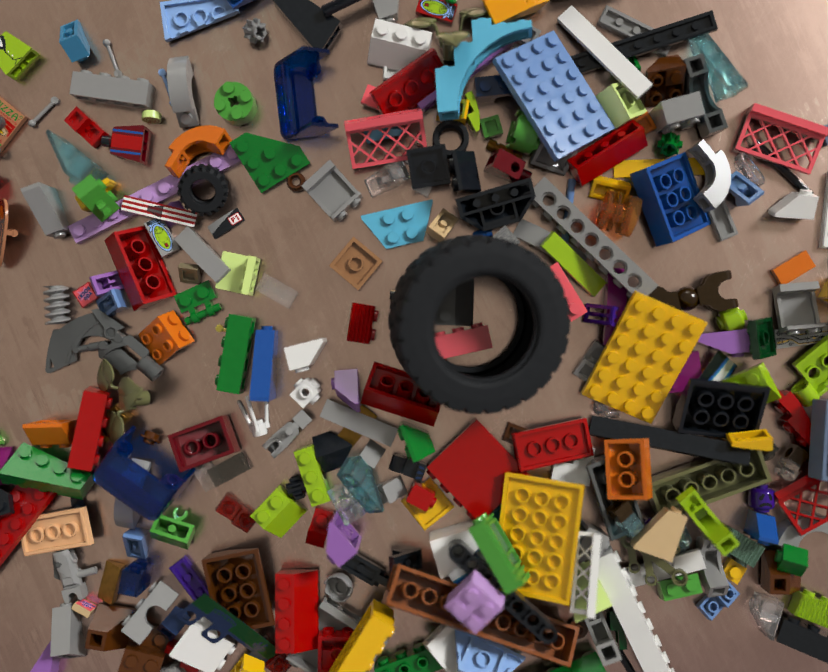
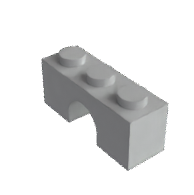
(137, 625)

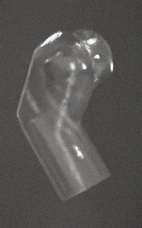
(602, 411)

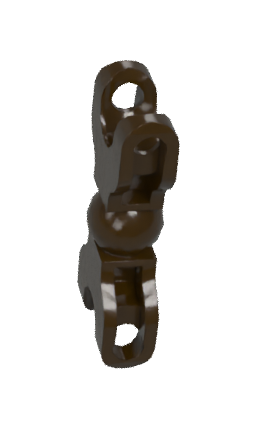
(704, 294)

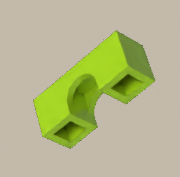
(312, 475)

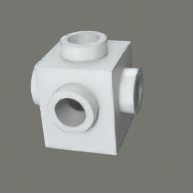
(301, 396)

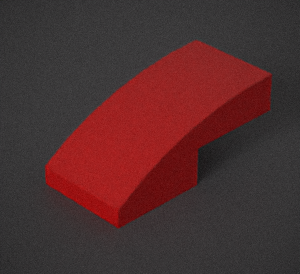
(85, 127)

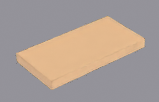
(58, 532)

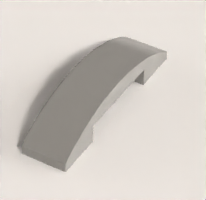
(535, 235)

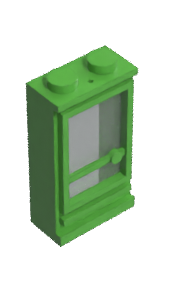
(498, 552)

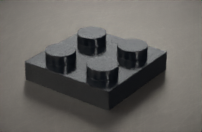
(428, 166)

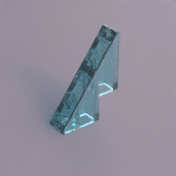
(722, 76)

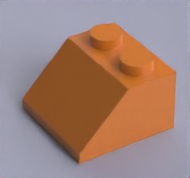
(51, 432)

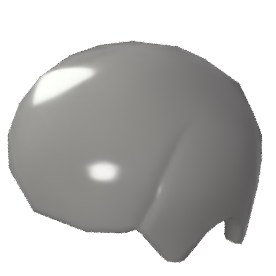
(338, 587)

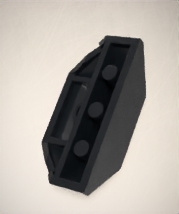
(497, 205)

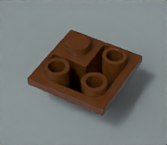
(668, 80)
(777, 581)
(106, 627)

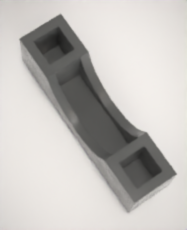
(697, 80)

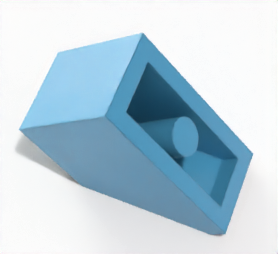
(74, 41)

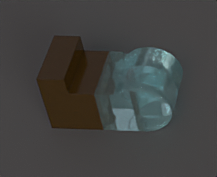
(625, 518)

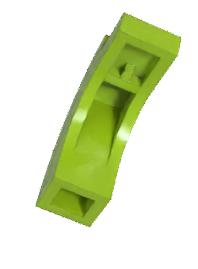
(707, 522)

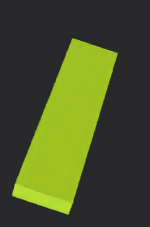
(573, 264)

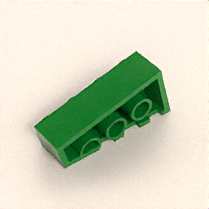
(45, 472)

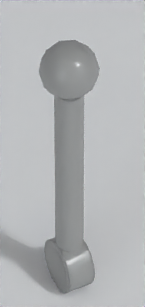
(107, 43)
(54, 101)

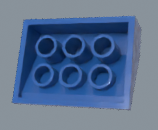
(668, 199)

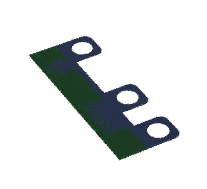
(229, 624)

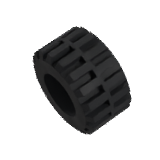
(192, 201)

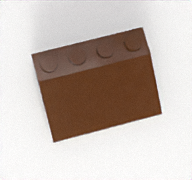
(239, 585)

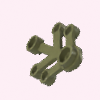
(648, 559)

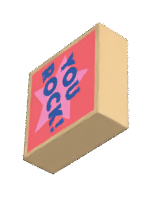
(84, 607)

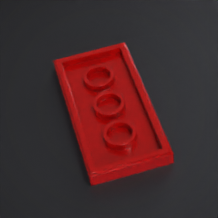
(408, 85)
(552, 444)

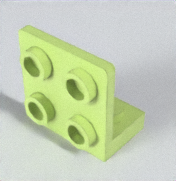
(242, 274)

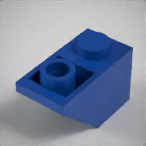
(761, 527)

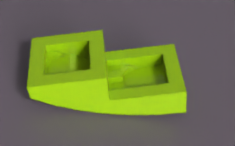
(473, 118)

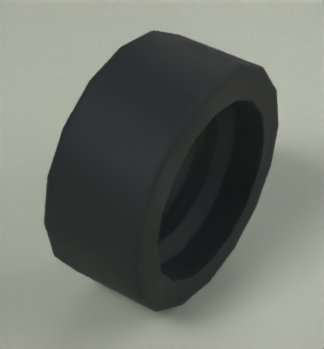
(456, 125)

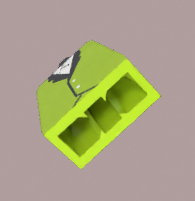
(15, 55)

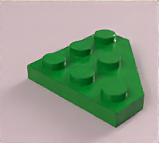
(268, 159)

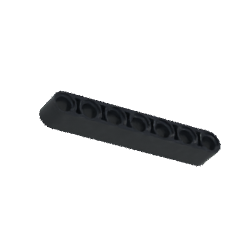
(520, 613)

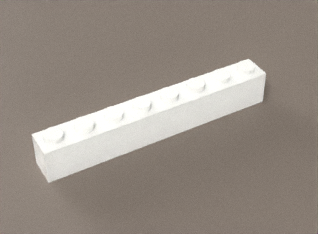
(630, 614)

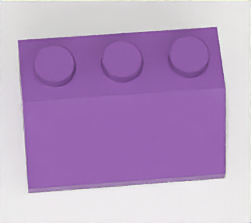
(342, 541)

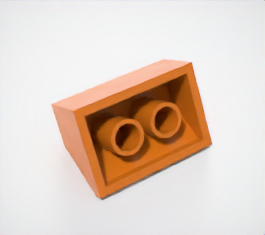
(628, 469)

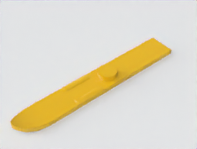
(628, 167)

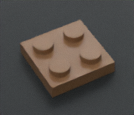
(356, 263)

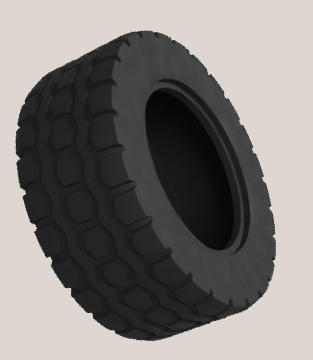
(526, 361)

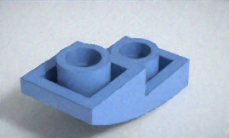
(712, 606)

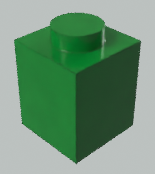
(792, 559)

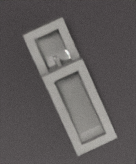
(202, 254)

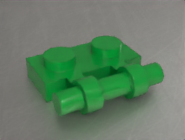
(195, 297)

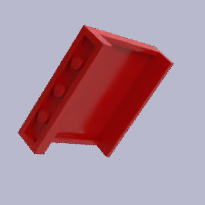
(474, 470)

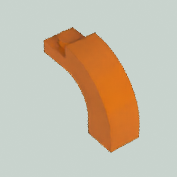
(193, 142)

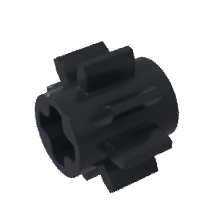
(296, 488)

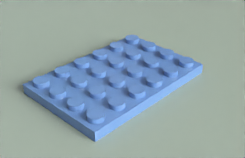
(553, 95)

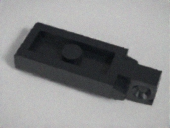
(366, 570)

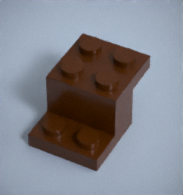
(146, 656)

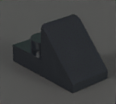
(408, 557)

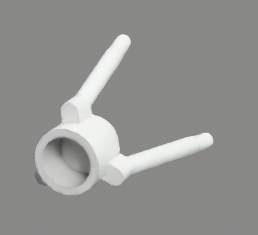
(255, 426)

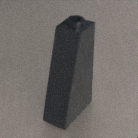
(310, 22)

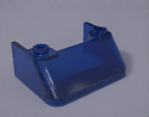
(296, 94)
(135, 484)

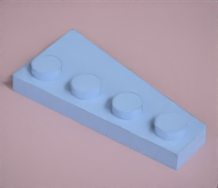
(188, 16)

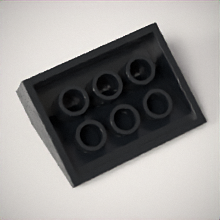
(719, 408)

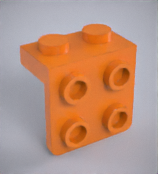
(165, 336)

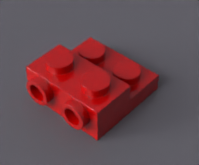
(330, 645)

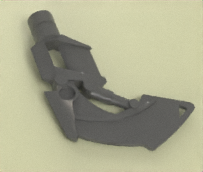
(66, 344)

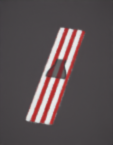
(158, 211)

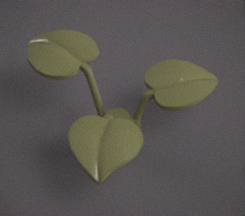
(450, 38)
(129, 395)

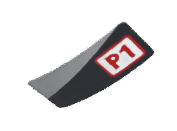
(226, 223)

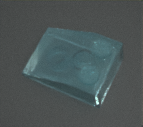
(73, 161)

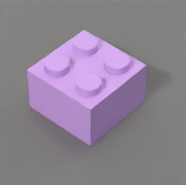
(475, 602)

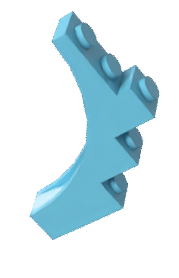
(467, 57)

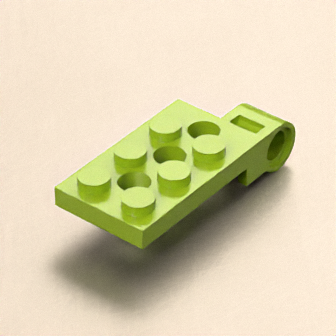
(815, 386)

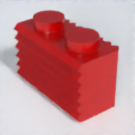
(361, 323)

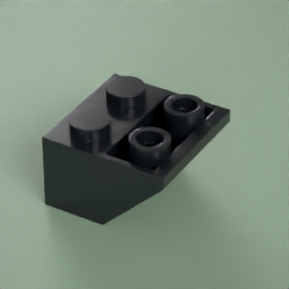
(465, 173)

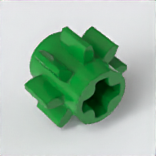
(670, 144)

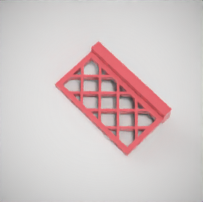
(384, 121)
(787, 122)

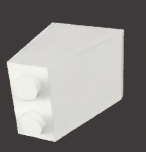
(440, 542)
(200, 652)

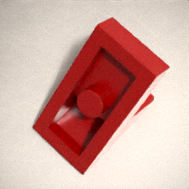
(318, 529)

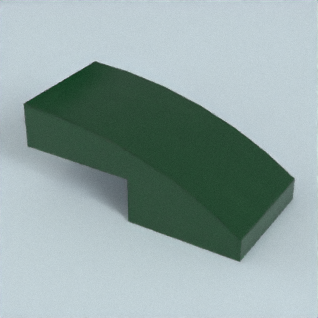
(614, 625)

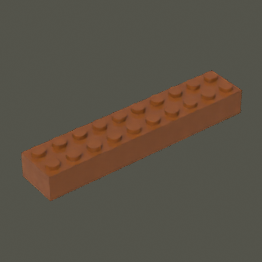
(426, 598)

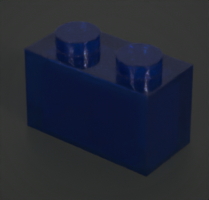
(135, 578)

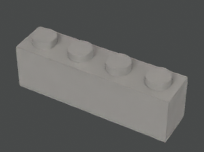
(112, 90)

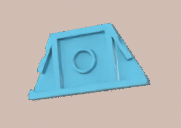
(400, 224)

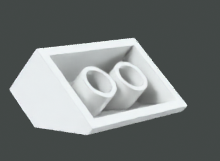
(396, 44)

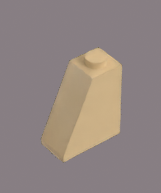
(661, 534)

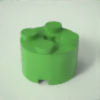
(230, 94)
(522, 135)

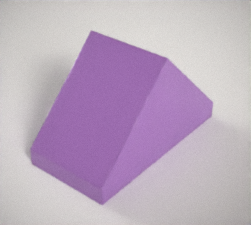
(105, 282)

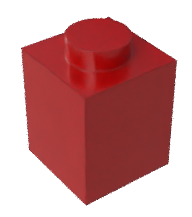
(421, 496)

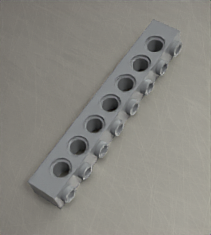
(545, 189)

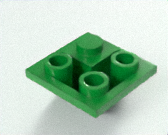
(417, 441)

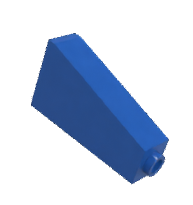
(264, 365)

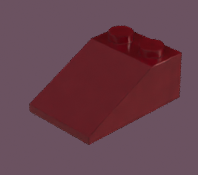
(203, 443)

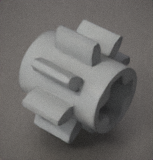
(254, 30)

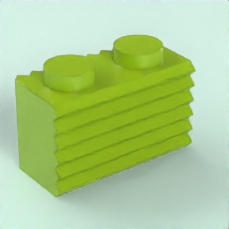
(809, 607)

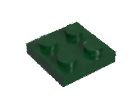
(761, 338)

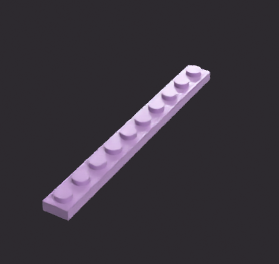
(156, 192)

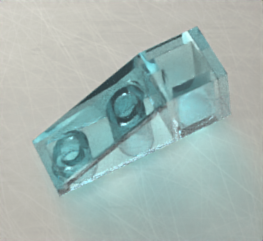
(360, 481)

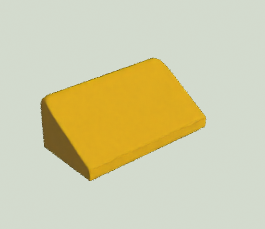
(601, 184)

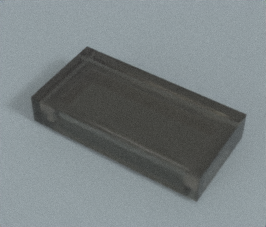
(228, 469)

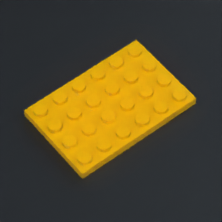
(643, 357)
(544, 528)

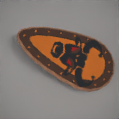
(3, 227)

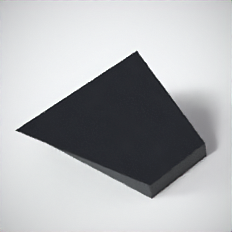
(330, 450)

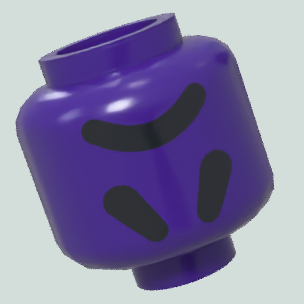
(761, 498)

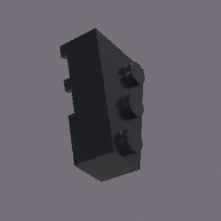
(803, 637)

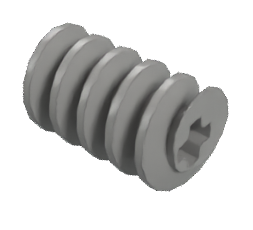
(57, 304)

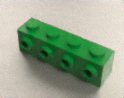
(235, 354)
(412, 660)

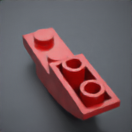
(794, 417)

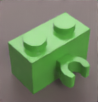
(95, 197)
(173, 530)
(668, 590)

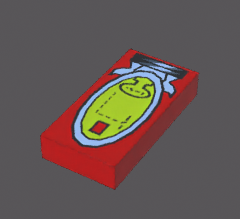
(437, 9)

